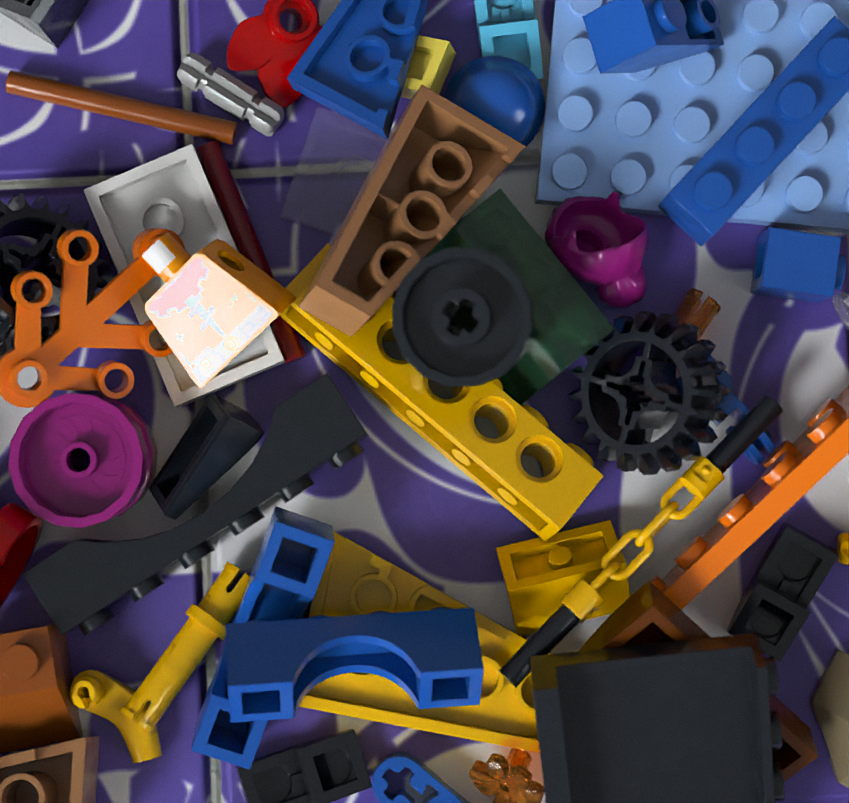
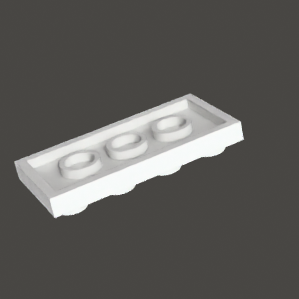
(175, 197)

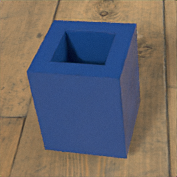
(797, 265)

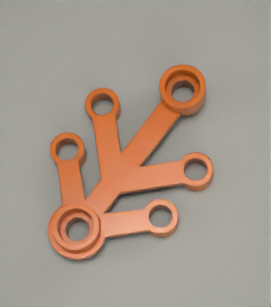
(79, 325)

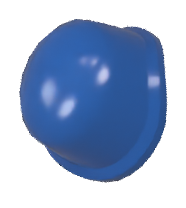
(500, 94)

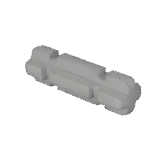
(230, 94)

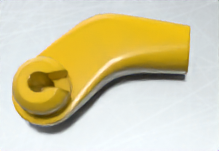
(105, 697)

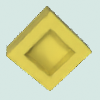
(428, 65)

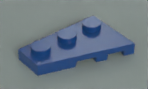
(362, 60)

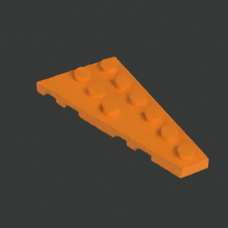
(787, 478)

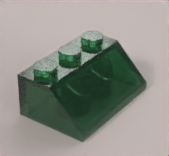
(564, 314)

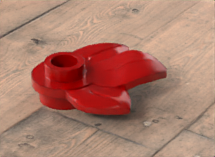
(267, 47)

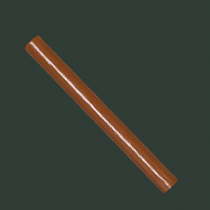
(121, 107)

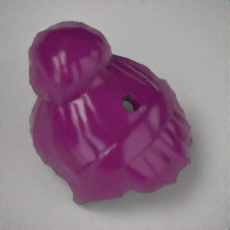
(601, 246)

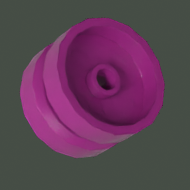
(48, 459)

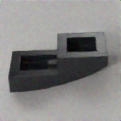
(782, 589)
(307, 772)

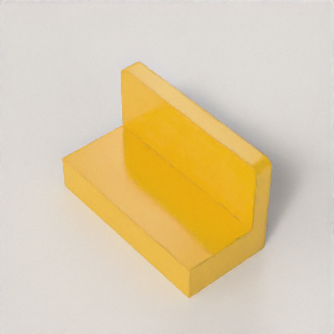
(543, 572)

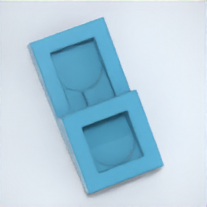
(509, 31)

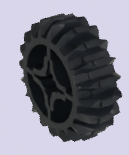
(46, 228)
(629, 434)

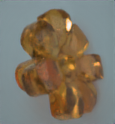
(507, 778)

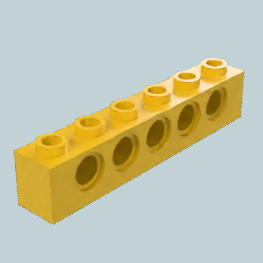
(449, 424)

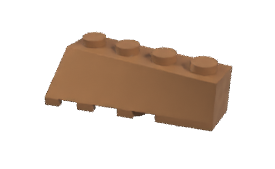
(412, 197)

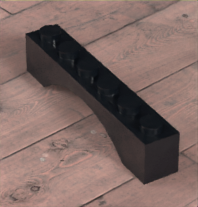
(93, 574)

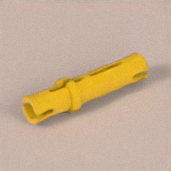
(187, 648)

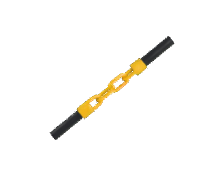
(700, 481)

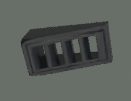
(205, 452)

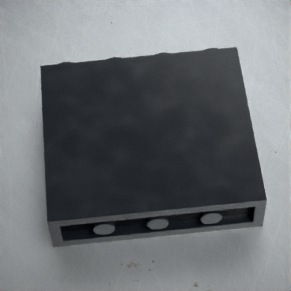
(659, 723)

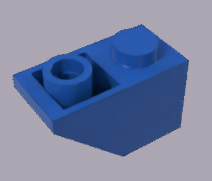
(650, 33)

